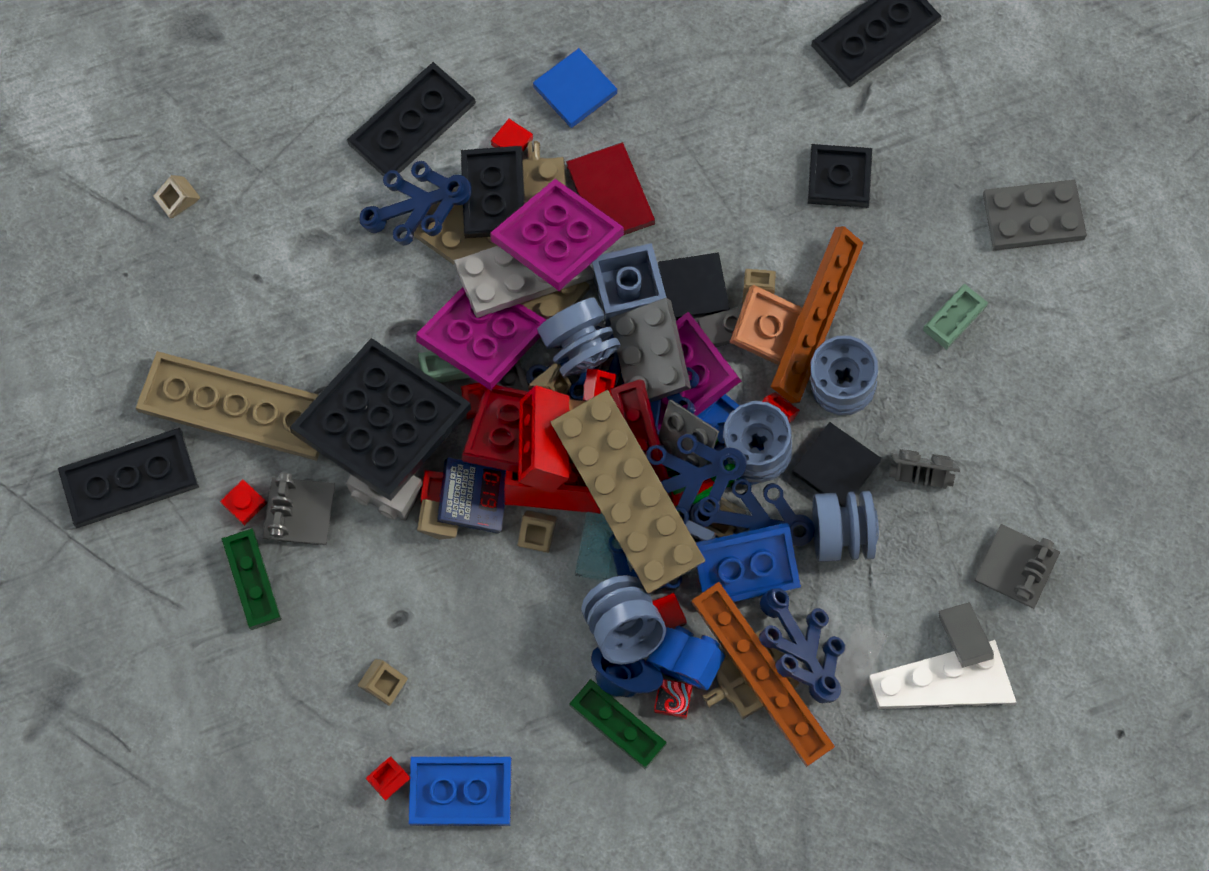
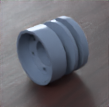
(577, 335)
(840, 359)
(761, 425)
(844, 526)
(623, 619)

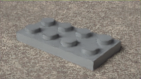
(499, 281)

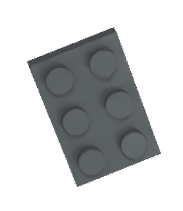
(1034, 214)
(651, 349)

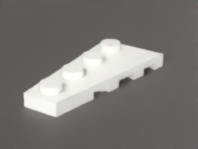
(943, 683)

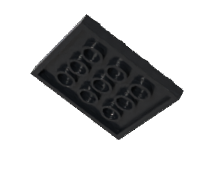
(380, 419)

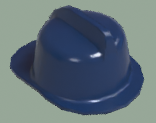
(625, 679)

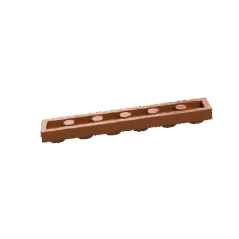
(817, 314)
(761, 674)

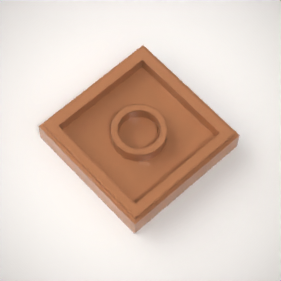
(765, 324)

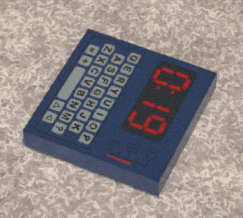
(472, 496)

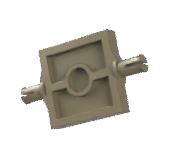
(541, 171)
(736, 689)

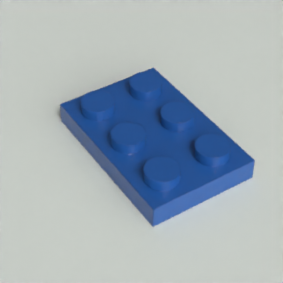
(750, 562)
(460, 791)

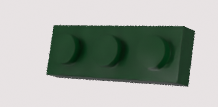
(251, 579)
(618, 724)

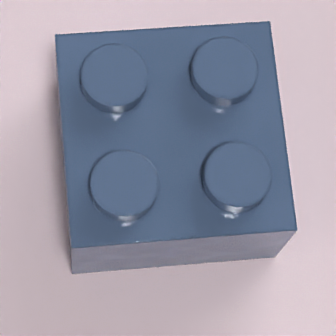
(627, 280)

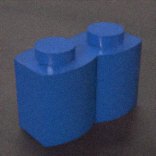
(688, 657)

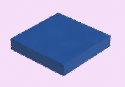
(575, 88)

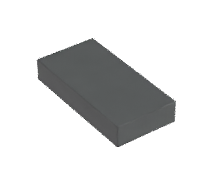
(966, 635)

